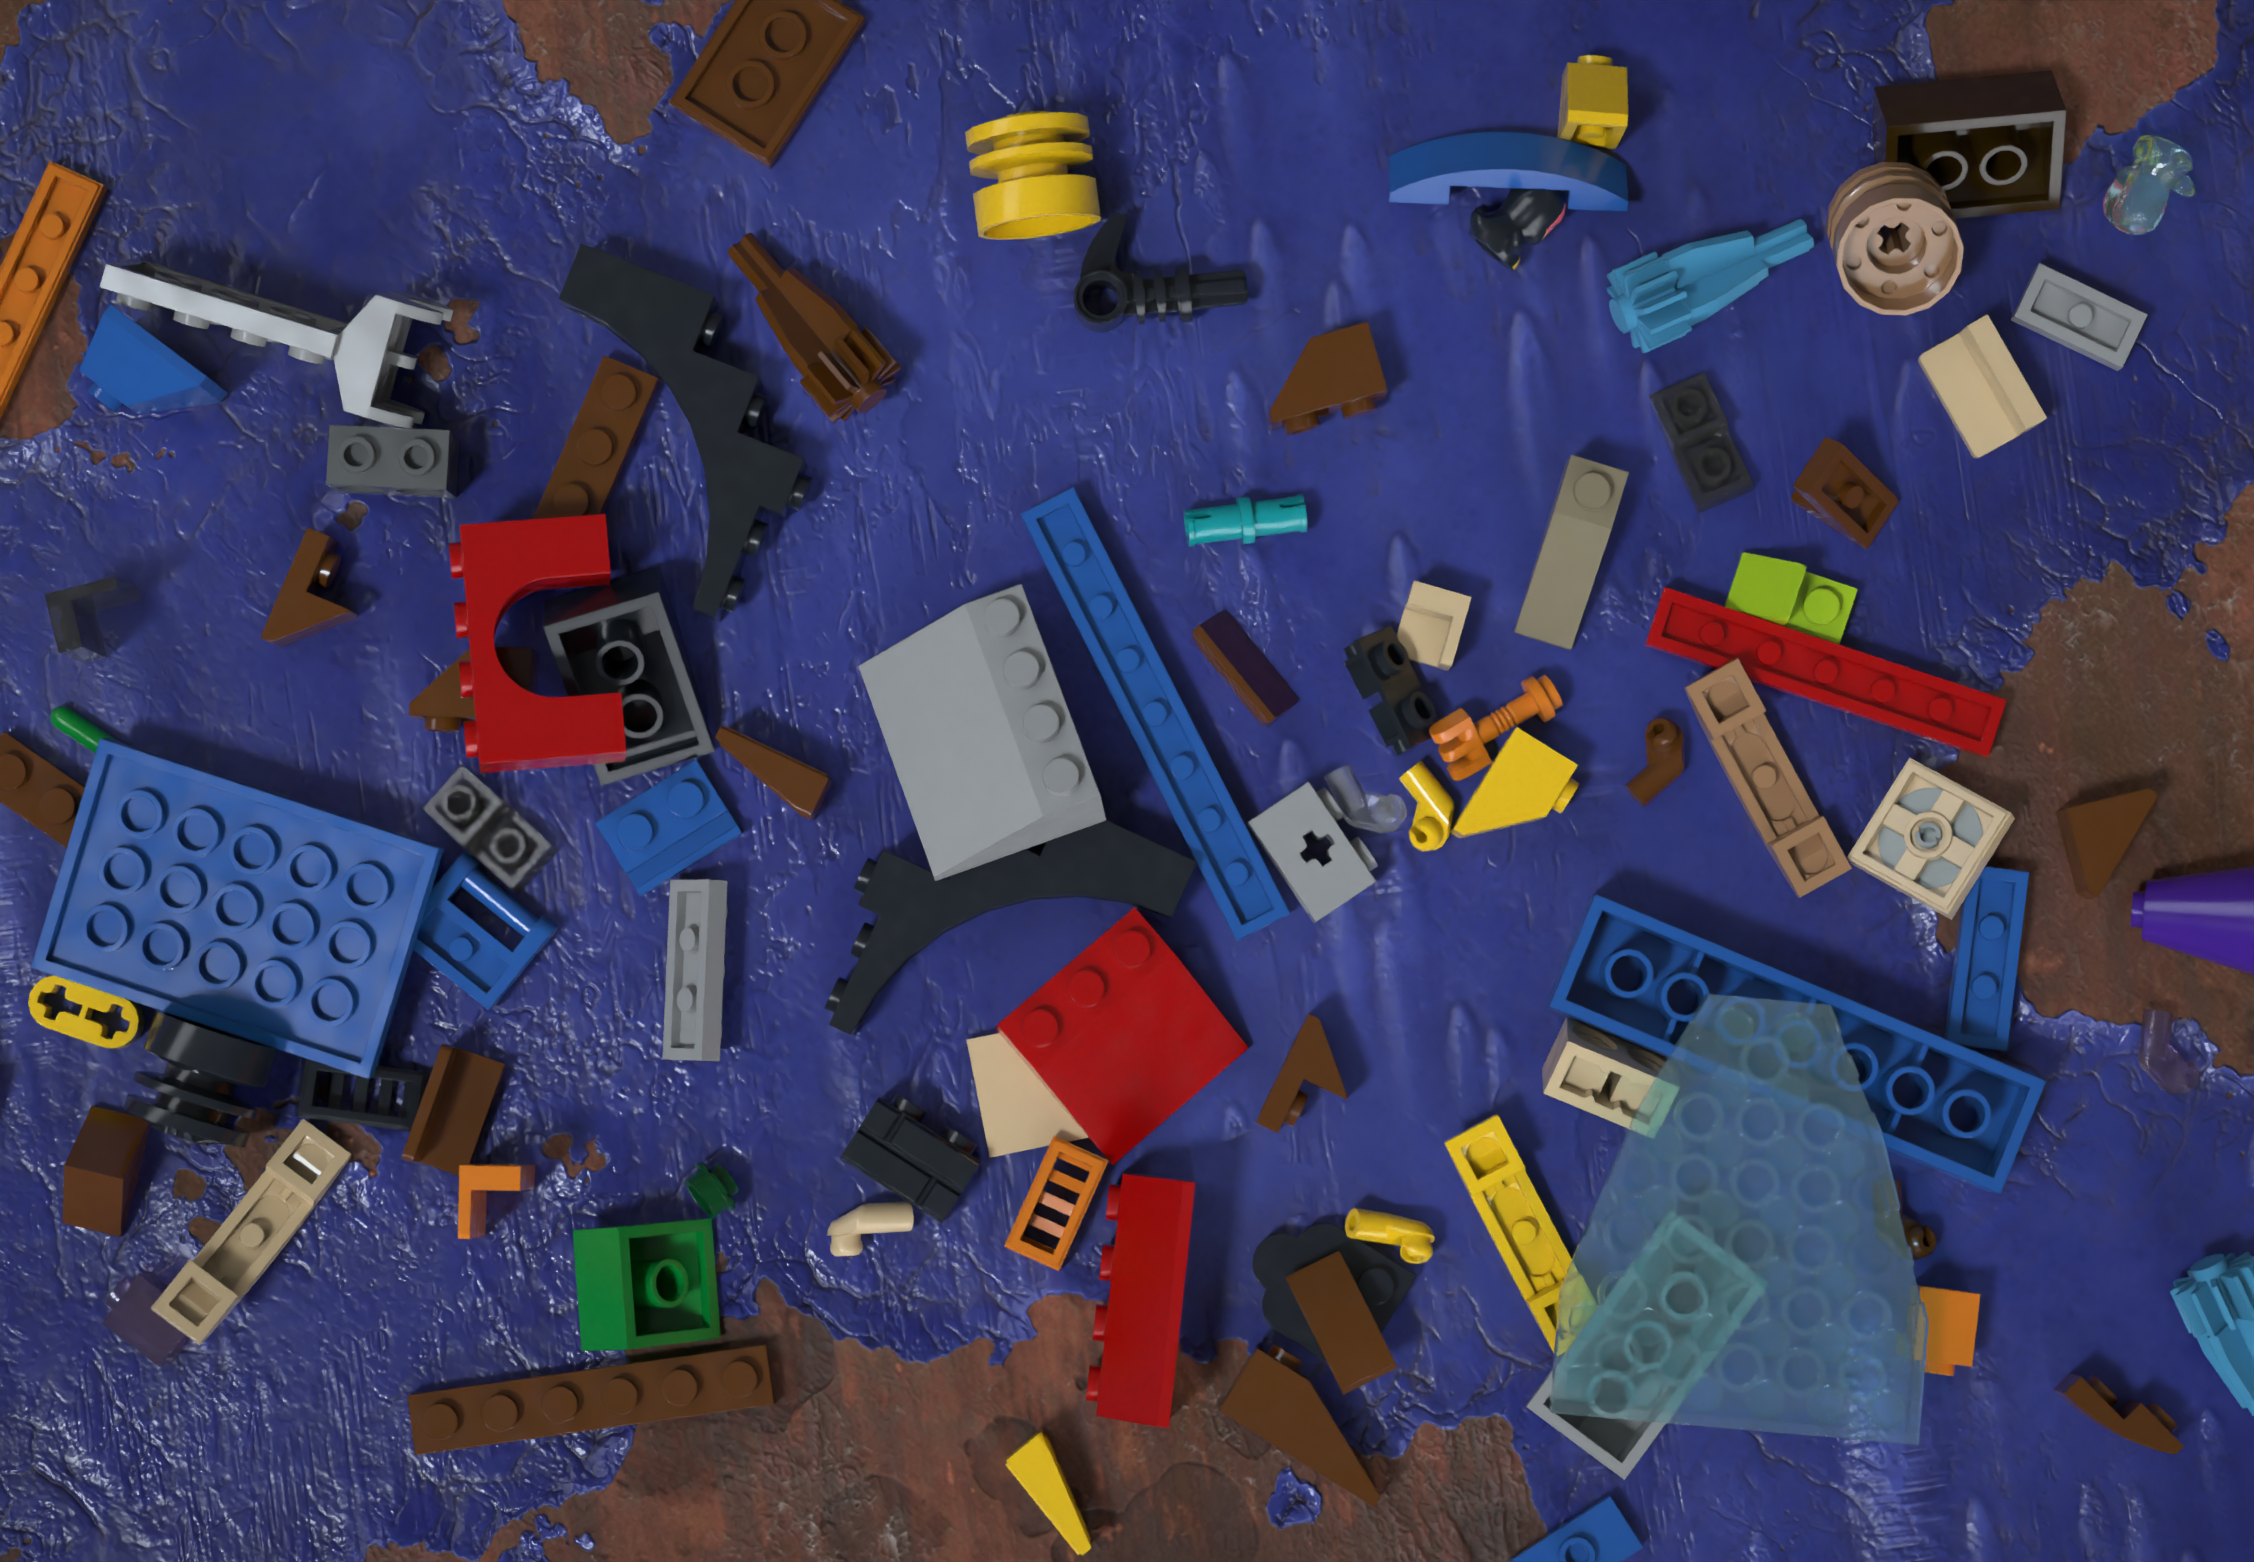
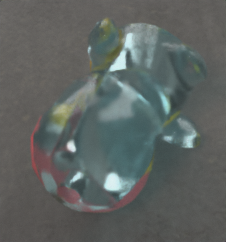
(2142, 190)

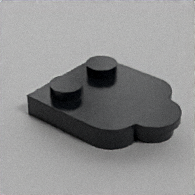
(1282, 1254)

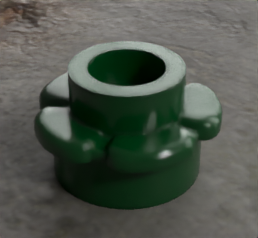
(712, 1189)

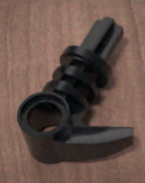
(1149, 296)

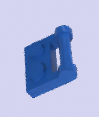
(465, 948)

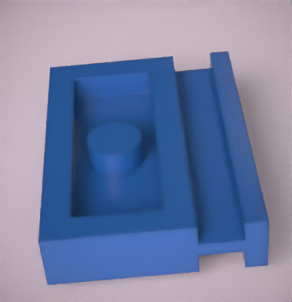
(669, 828)

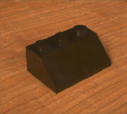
(1982, 138)

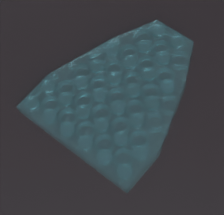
(1748, 1246)

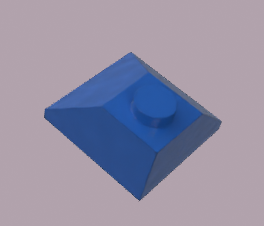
(141, 371)

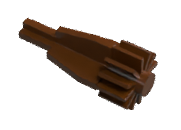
(838, 362)

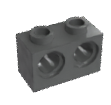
(392, 461)

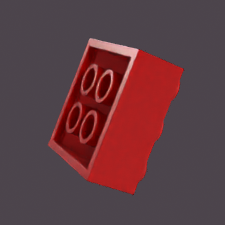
(1122, 1036)

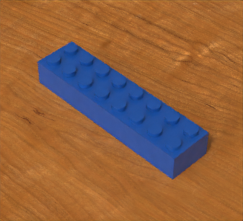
(1927, 1093)

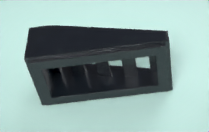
(308, 1088)

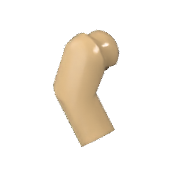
(868, 1219)

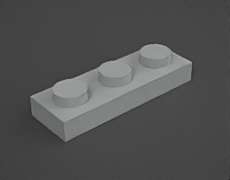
(695, 970)

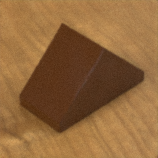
(2099, 835)
(103, 1171)

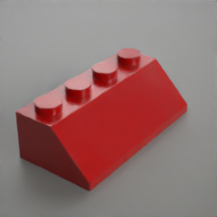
(1144, 1299)

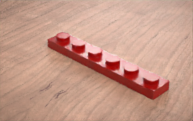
(1826, 672)

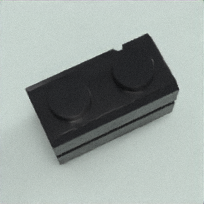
(911, 1157)

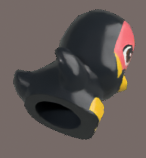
(1520, 221)

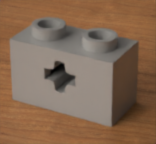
(1281, 835)

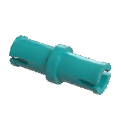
(1245, 520)

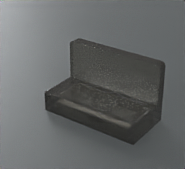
(75, 615)

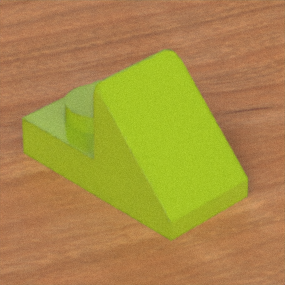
(1790, 596)

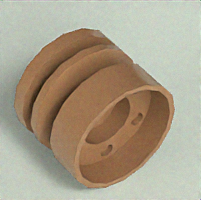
(1894, 268)

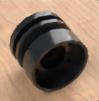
(199, 1081)

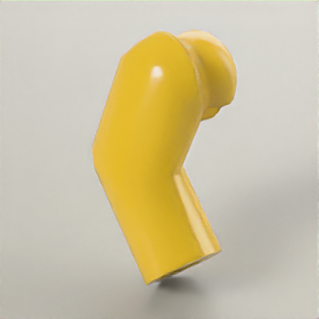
(1386, 1228)

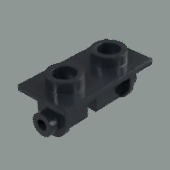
(1383, 666)

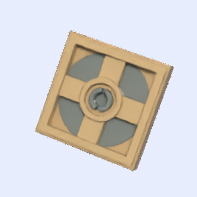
(1930, 838)

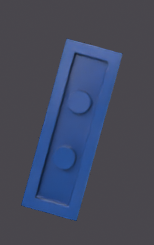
(1987, 960)

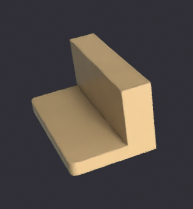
(1981, 387)

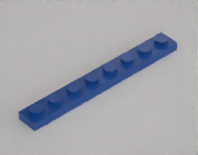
(1154, 714)

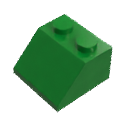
(646, 1284)

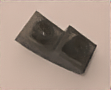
(1700, 443)
(490, 829)

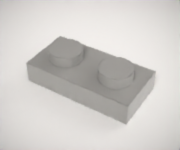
(2078, 317)

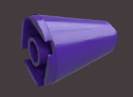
(2201, 915)

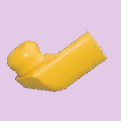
(1433, 808)

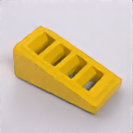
(1042, 1477)

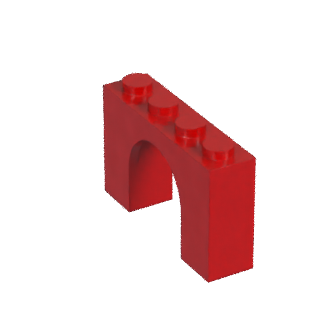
(498, 569)

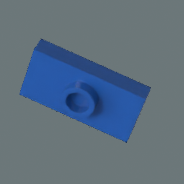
(1590, 1536)

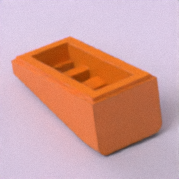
(1037, 1251)

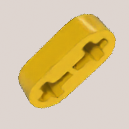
(82, 1025)

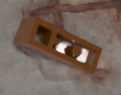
(1286, 1411)

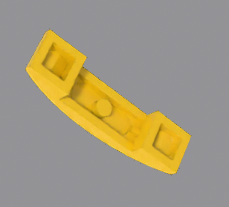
(1513, 1217)

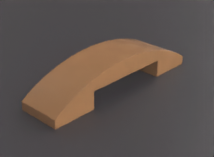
(1765, 778)

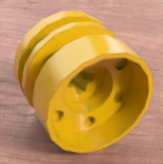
(1032, 163)

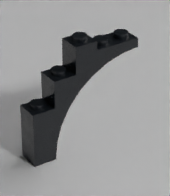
(743, 476)
(917, 910)

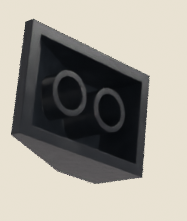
(631, 644)

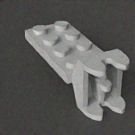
(363, 351)

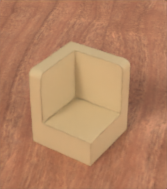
(1432, 624)

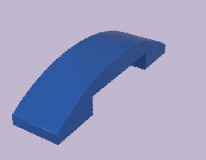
(1508, 161)

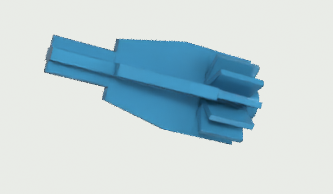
(1685, 286)
(2220, 1313)

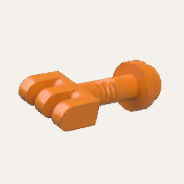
(1464, 741)

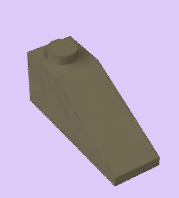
(1570, 551)

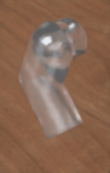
(1363, 808)

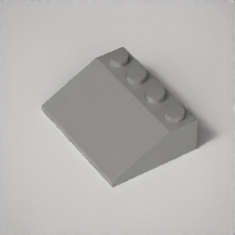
(981, 735)

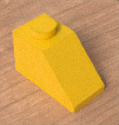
(1593, 102)
(1518, 787)

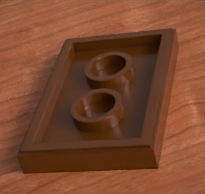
(765, 71)

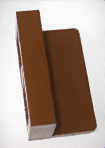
(454, 1109)

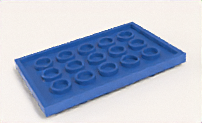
(237, 907)

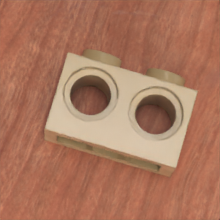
(1599, 1072)

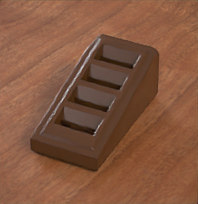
(790, 779)

